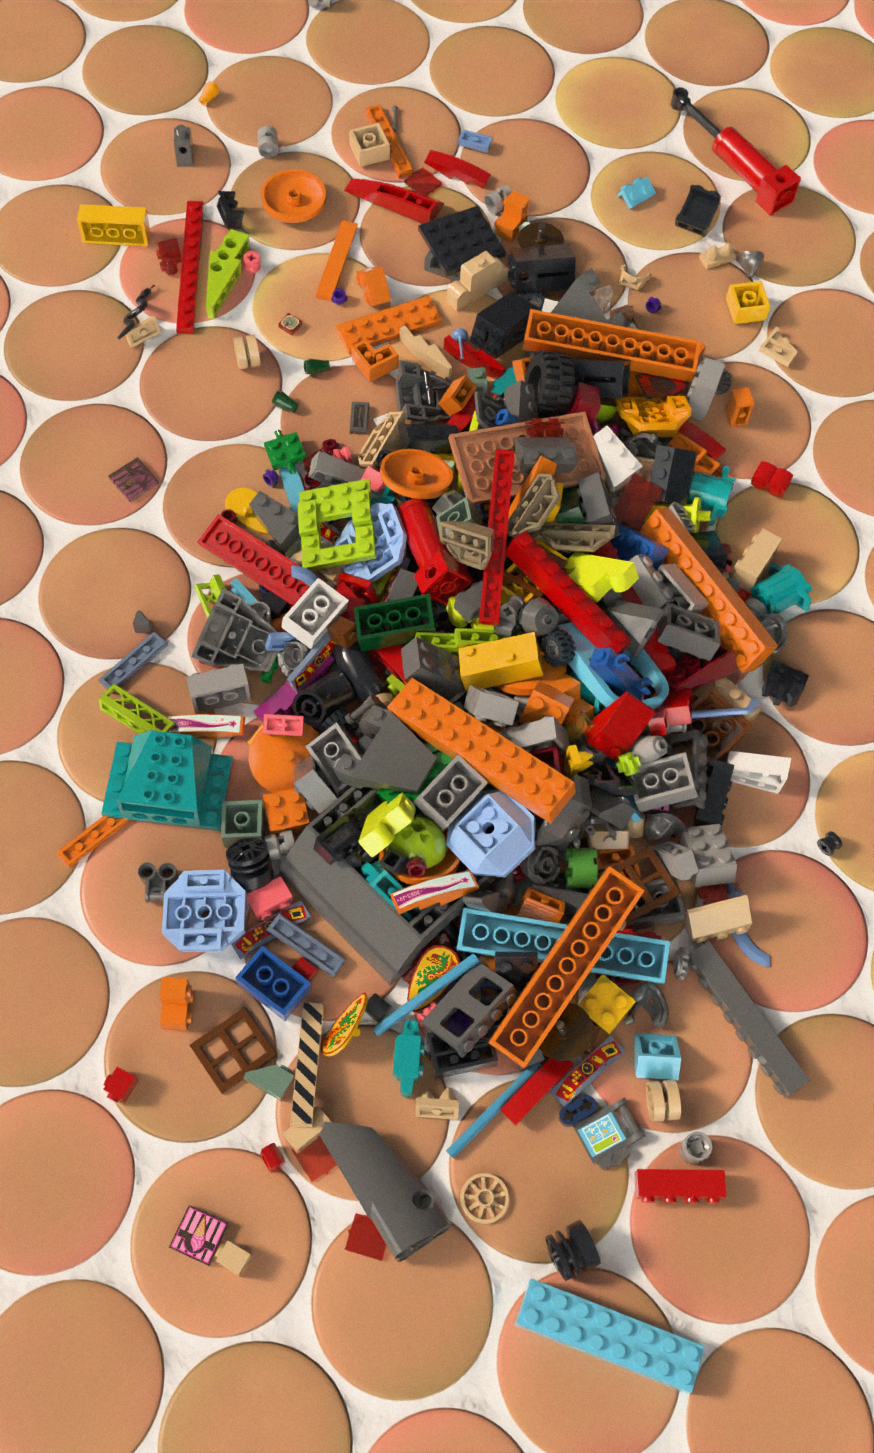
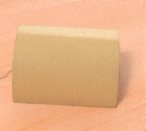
(301, 1137)

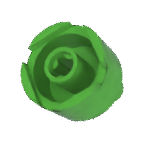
(581, 868)

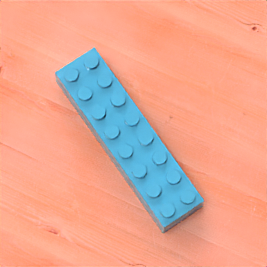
(610, 1336)

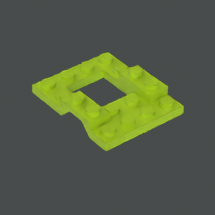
(330, 504)

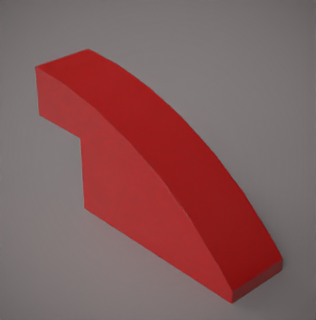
(674, 711)

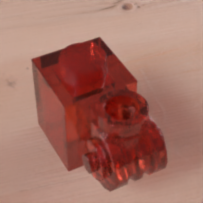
(170, 255)

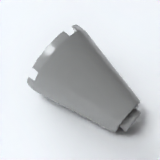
(648, 748)

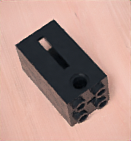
(541, 268)
(501, 325)
(600, 373)

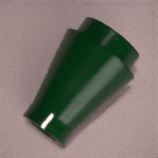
(316, 366)
(284, 402)

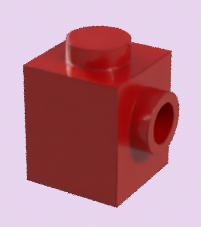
(119, 1085)

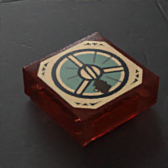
(290, 324)

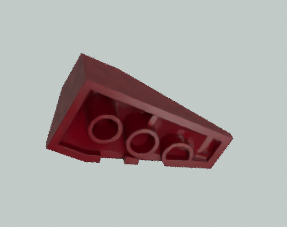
(701, 671)

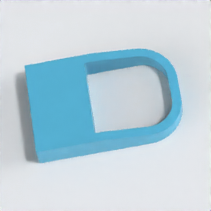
(597, 685)

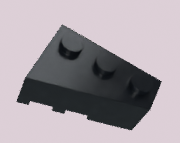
(716, 791)
(447, 1061)

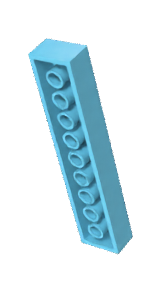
(624, 956)

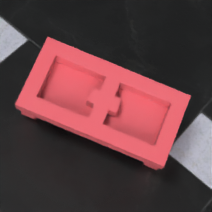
(283, 725)

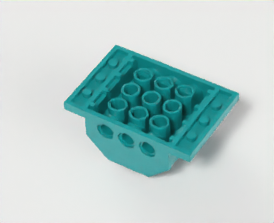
(168, 781)

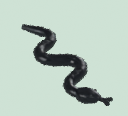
(142, 305)

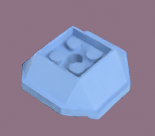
(389, 541)
(502, 849)
(198, 893)

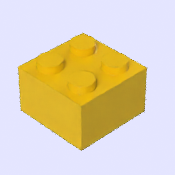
(747, 302)
(606, 1004)

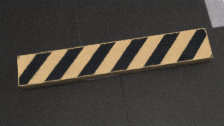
(307, 1065)

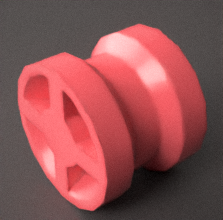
(252, 262)
(343, 454)

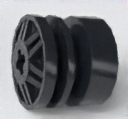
(250, 863)
(574, 1249)

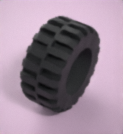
(553, 382)

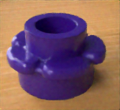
(339, 296)
(653, 305)
(270, 477)

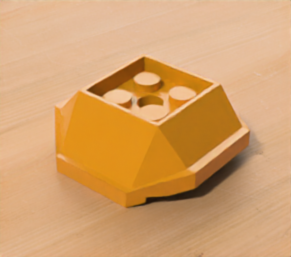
(654, 415)

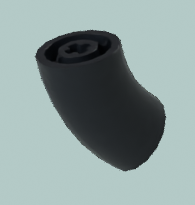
(359, 670)
(323, 697)

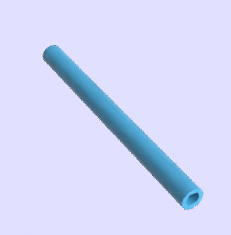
(426, 994)
(492, 1110)

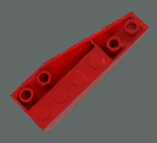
(397, 199)

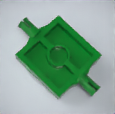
(285, 451)

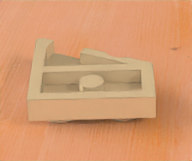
(778, 348)

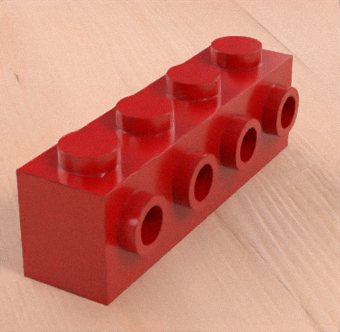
(680, 1185)

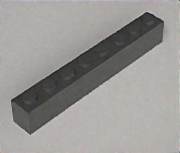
(747, 1020)

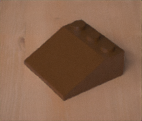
(721, 731)

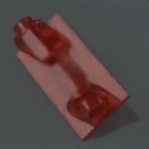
(537, 427)

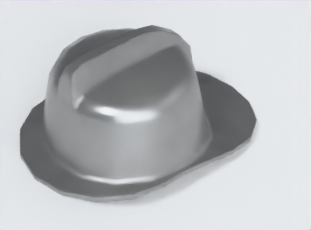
(661, 826)

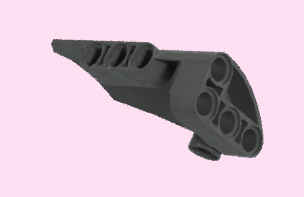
(385, 1188)

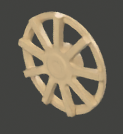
(484, 1198)

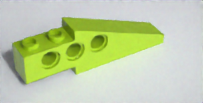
(225, 269)
(461, 638)

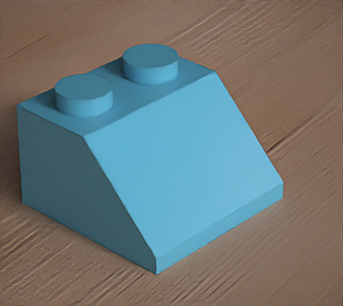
(656, 1056)

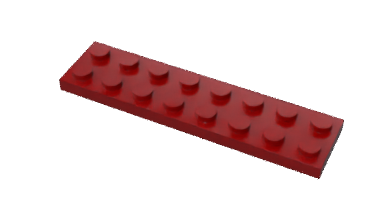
(253, 559)

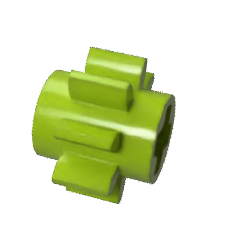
(628, 764)

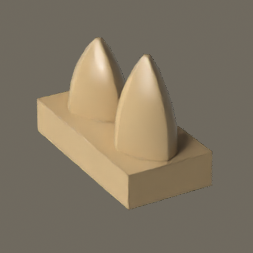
(717, 256)
(143, 331)
(443, 1108)

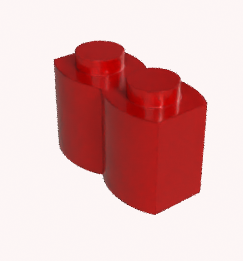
(772, 479)

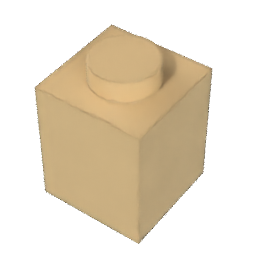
(233, 1258)

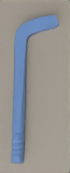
(753, 705)

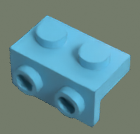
(638, 192)

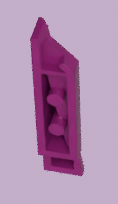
(282, 700)

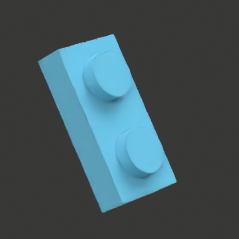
(239, 589)

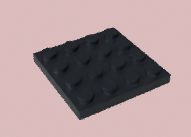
(460, 238)

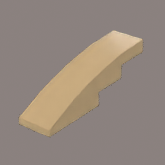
(429, 355)

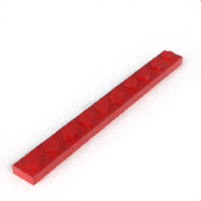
(190, 267)
(498, 521)

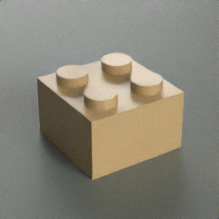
(369, 144)

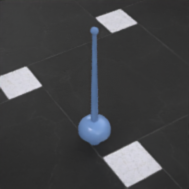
(460, 335)

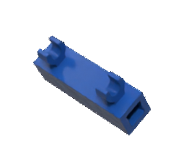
(618, 673)

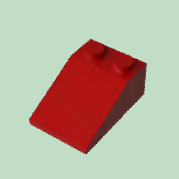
(619, 725)

